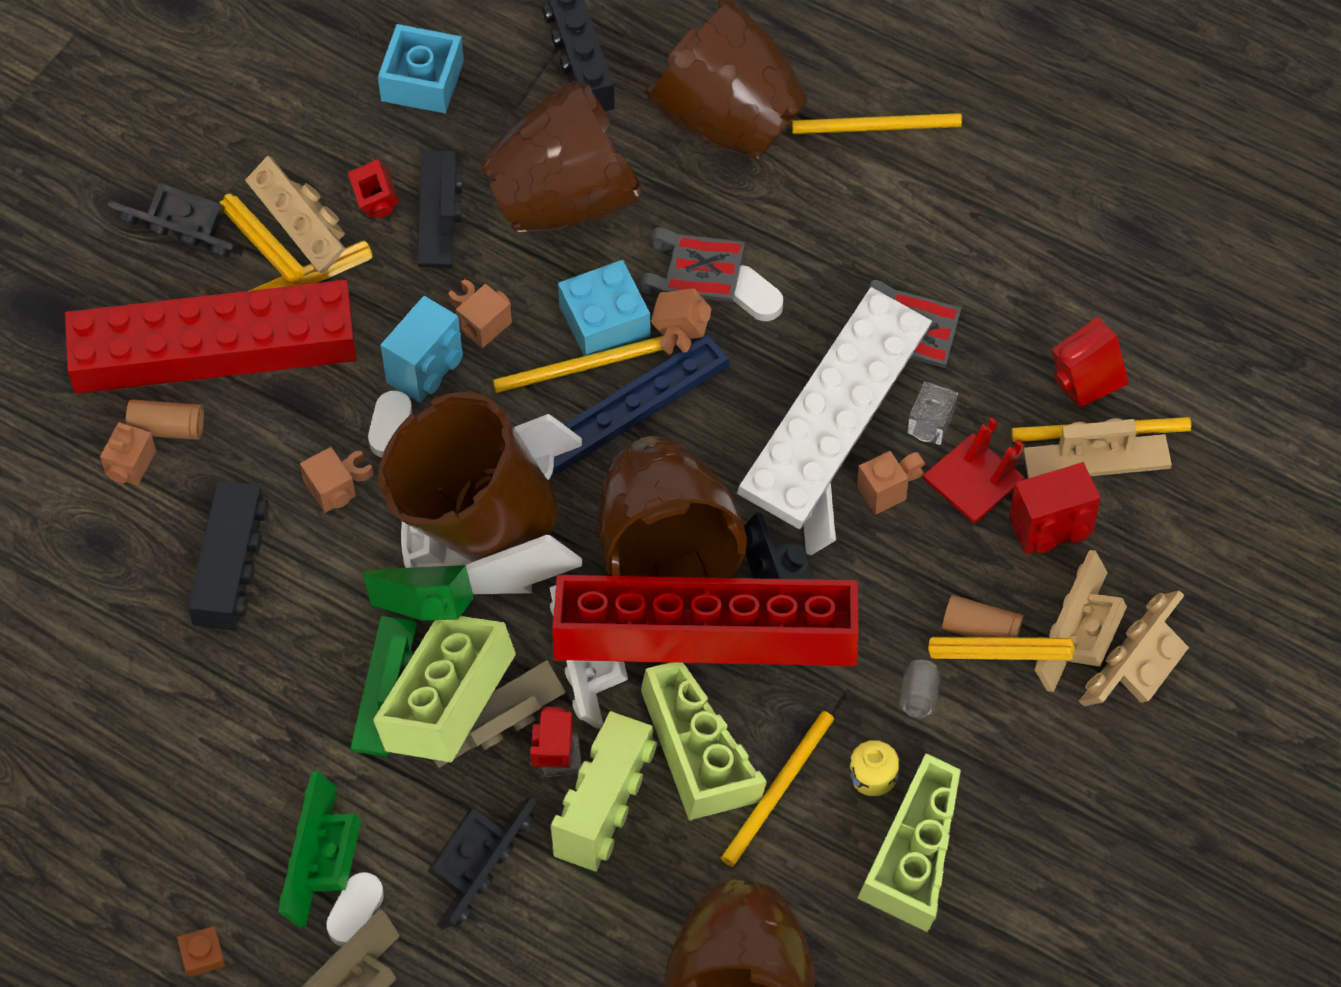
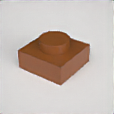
(201, 951)

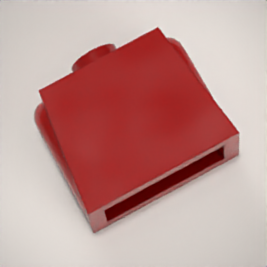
(1090, 363)

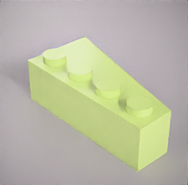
(700, 752)
(602, 792)
(912, 857)

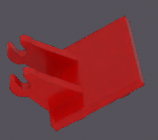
(974, 475)

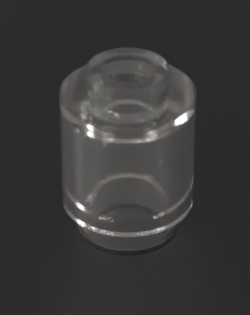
(920, 689)

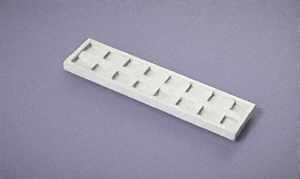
(834, 408)

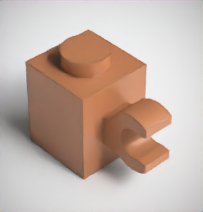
(482, 312)
(680, 317)
(127, 454)
(332, 479)
(885, 481)

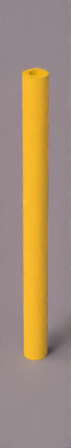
(876, 123)
(577, 365)
(1142, 427)
(777, 789)

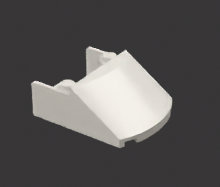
(521, 565)

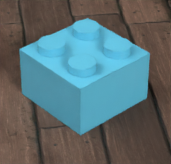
(421, 68)
(604, 309)
(422, 349)

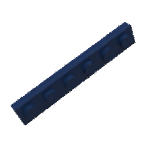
(643, 398)

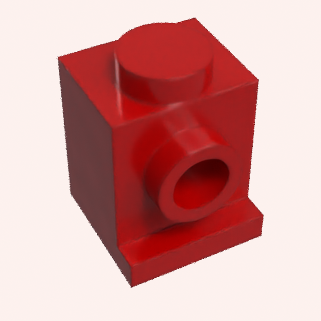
(374, 189)
(552, 739)

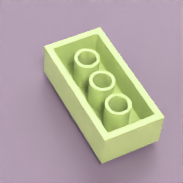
(444, 688)

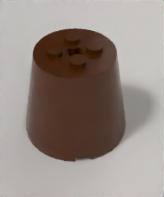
(466, 478)

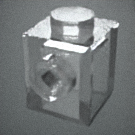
(932, 413)

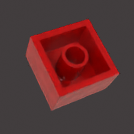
(1054, 508)

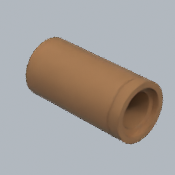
(166, 418)
(979, 619)

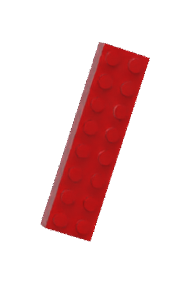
(209, 336)
(706, 620)

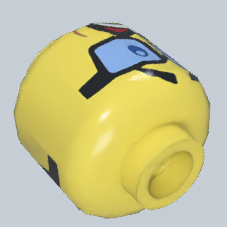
(874, 768)

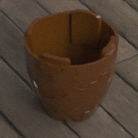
(729, 84)
(560, 165)
(667, 515)
(741, 940)

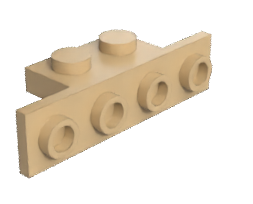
(299, 213)
(1103, 448)
(1086, 619)
(1143, 657)

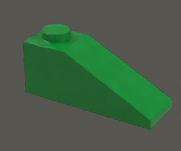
(420, 591)

